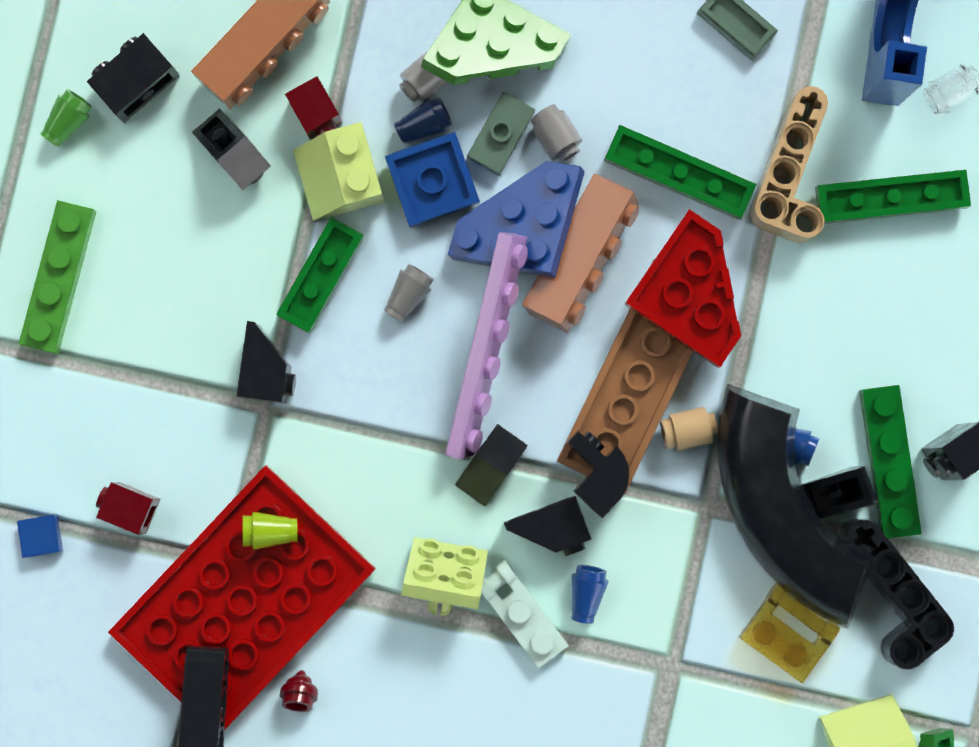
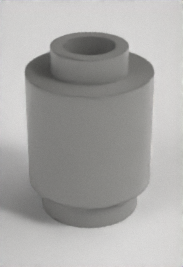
(419, 82)
(556, 133)

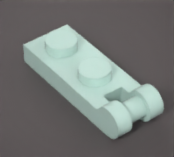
(523, 616)

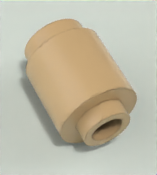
(689, 429)

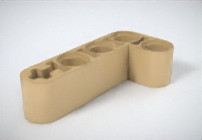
(794, 163)

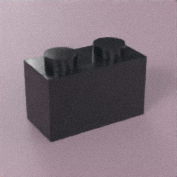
(132, 77)
(954, 452)

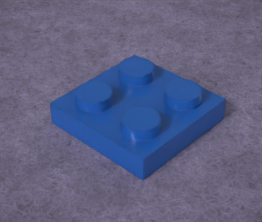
(432, 179)

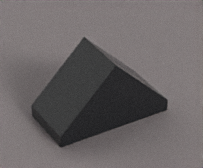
(491, 465)
(840, 492)

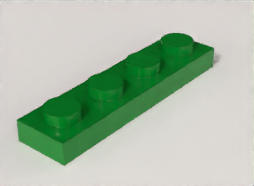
(680, 172)
(893, 196)
(890, 461)

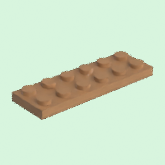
(629, 393)

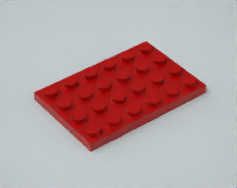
(243, 598)

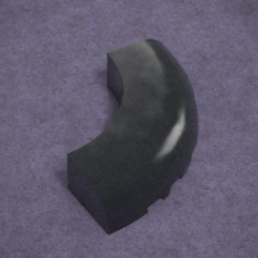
(775, 512)

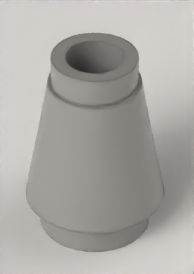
(408, 291)

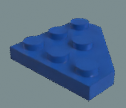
(534, 207)

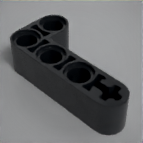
(890, 587)
(204, 697)

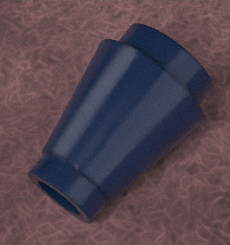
(424, 121)

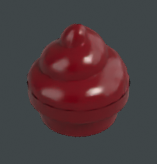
(299, 693)

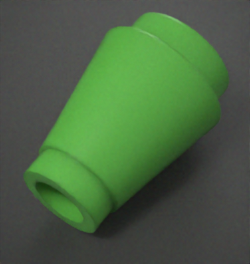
(65, 117)

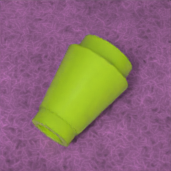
(268, 530)

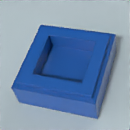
(40, 536)

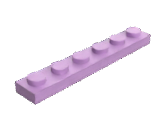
(490, 332)

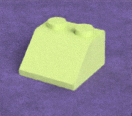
(338, 172)
(868, 725)

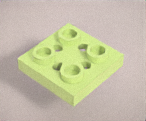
(444, 574)

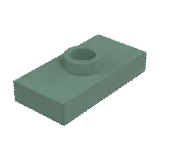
(501, 133)

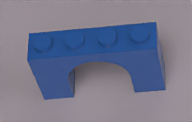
(893, 63)

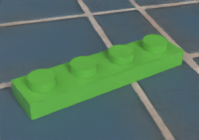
(57, 277)

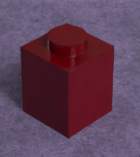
(314, 108)
(126, 507)

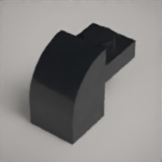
(609, 476)

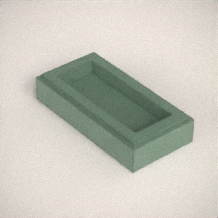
(738, 25)

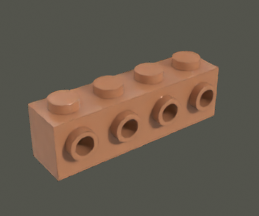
(254, 46)
(590, 242)

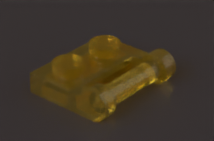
(782, 643)

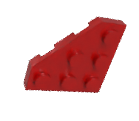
(691, 291)

